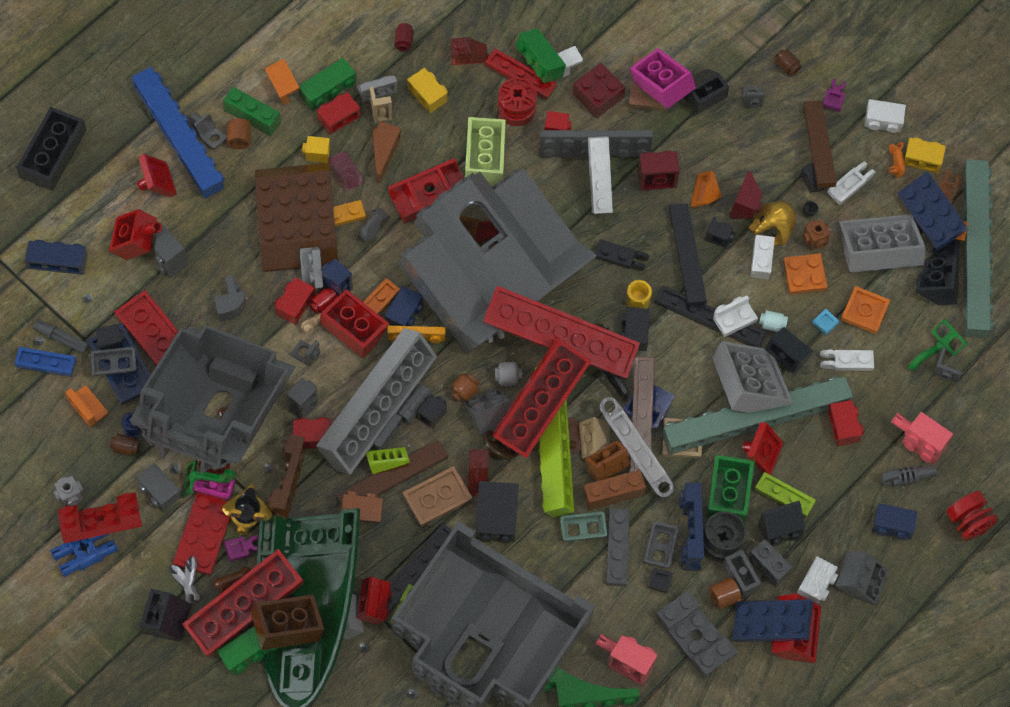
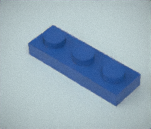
(45, 361)

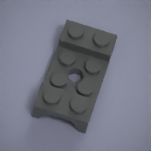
(684, 617)

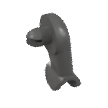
(369, 230)

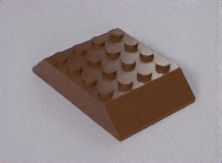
(295, 214)

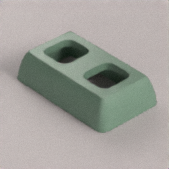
(582, 521)

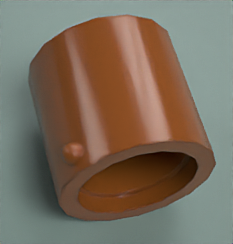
(238, 133)
(725, 593)

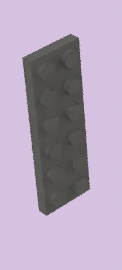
(575, 142)

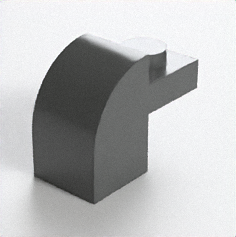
(231, 304)

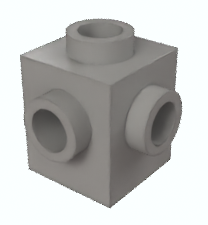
(68, 491)

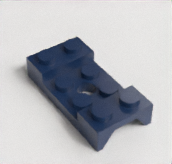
(692, 506)

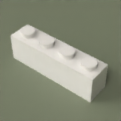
(600, 174)

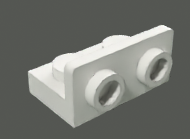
(734, 316)

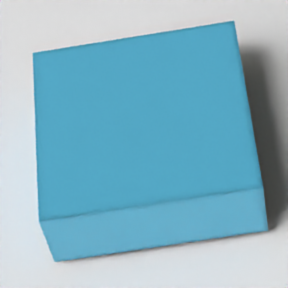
(825, 322)

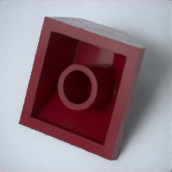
(747, 200)

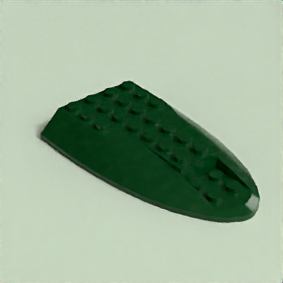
(325, 558)

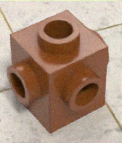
(816, 234)

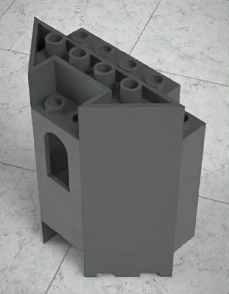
(186, 381)

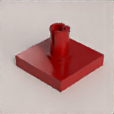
(156, 176)
(764, 448)

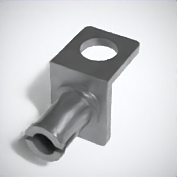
(207, 129)

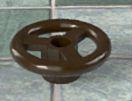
(497, 448)

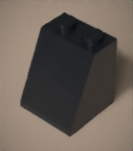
(497, 511)

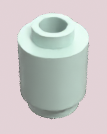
(773, 321)

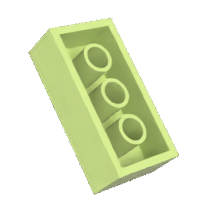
(485, 148)

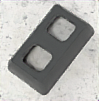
(113, 355)
(653, 545)

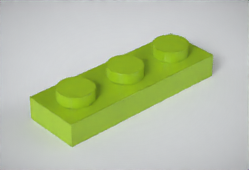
(783, 493)

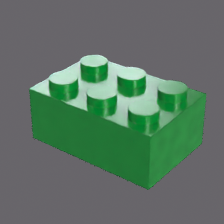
(730, 486)

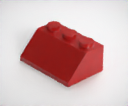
(353, 323)
(800, 650)

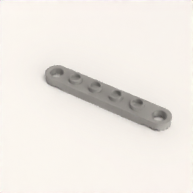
(636, 447)

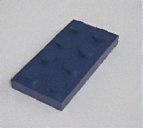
(932, 211)
(125, 385)
(772, 621)

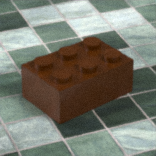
(287, 622)

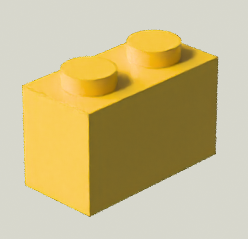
(427, 90)
(924, 155)

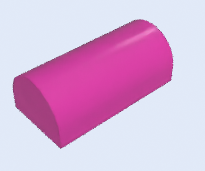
(219, 490)

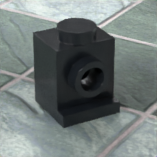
(719, 233)

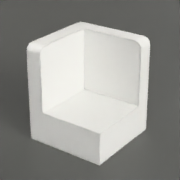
(571, 58)

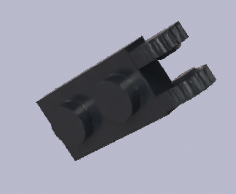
(620, 255)

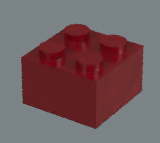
(598, 90)
(658, 170)

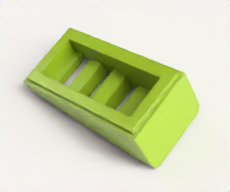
(380, 459)

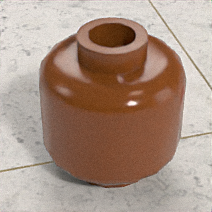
(464, 387)

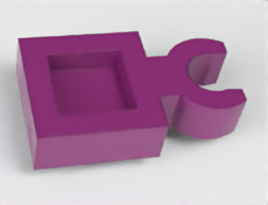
(834, 97)
(239, 549)

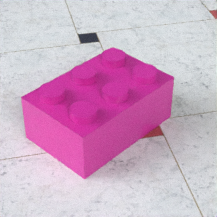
(662, 78)

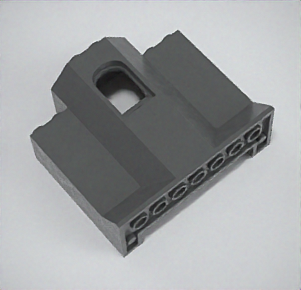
(460, 277)
(486, 595)

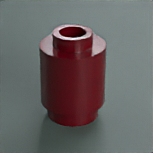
(403, 37)

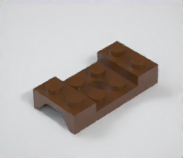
(282, 498)

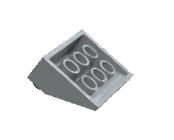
(882, 243)
(750, 378)

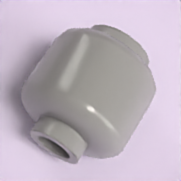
(508, 374)

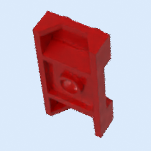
(410, 194)
(99, 521)

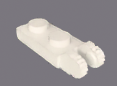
(850, 183)
(848, 360)

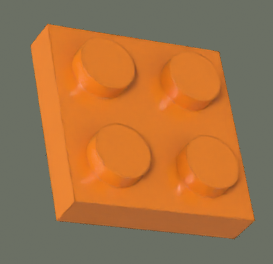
(805, 274)
(865, 310)

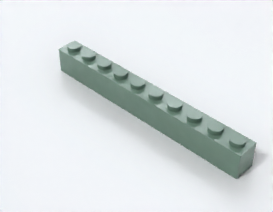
(977, 249)
(731, 423)

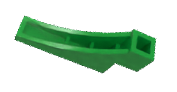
(579, 693)

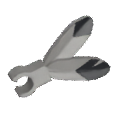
(186, 578)

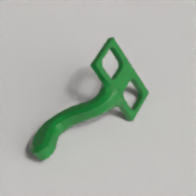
(942, 342)
(228, 476)

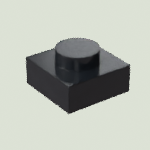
(660, 580)

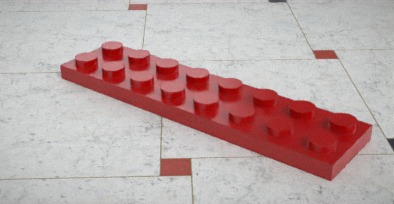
(544, 324)

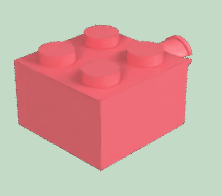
(924, 436)
(629, 658)

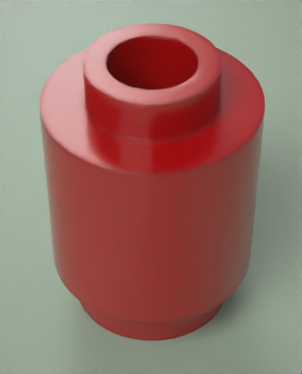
(322, 300)

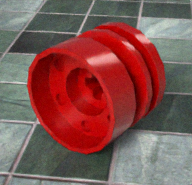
(517, 101)
(970, 512)

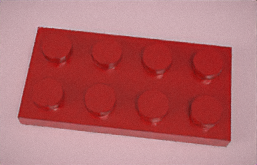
(147, 325)
(203, 533)

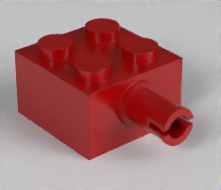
(133, 234)

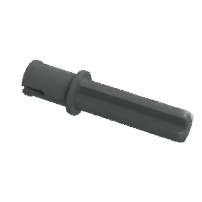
(60, 336)

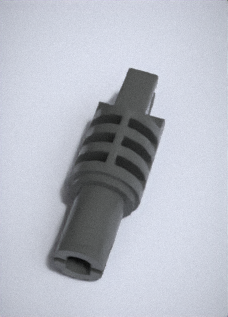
(907, 475)

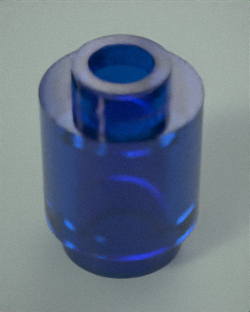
(128, 428)

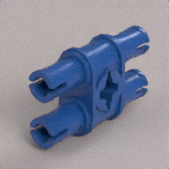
(82, 560)

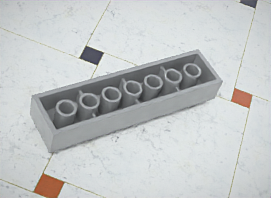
(376, 401)

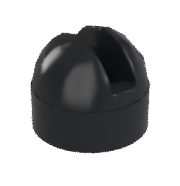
(812, 209)

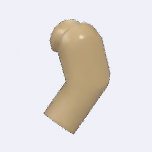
(308, 325)

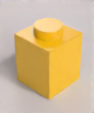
(316, 149)

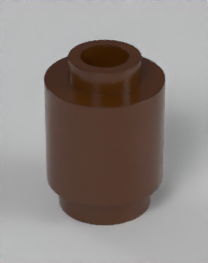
(788, 62)
(125, 445)

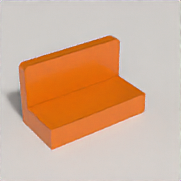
(282, 80)
(87, 405)

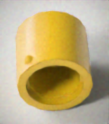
(638, 294)

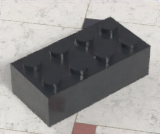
(51, 148)

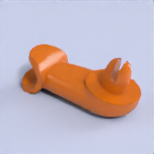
(898, 167)

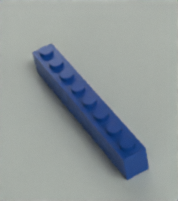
(179, 135)

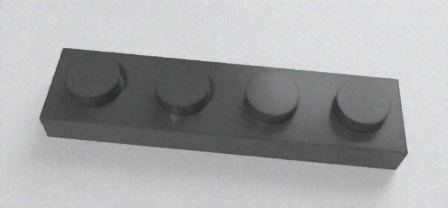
(617, 547)

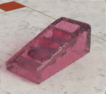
(351, 180)

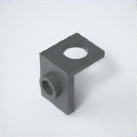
(753, 99)
(310, 356)
(946, 372)

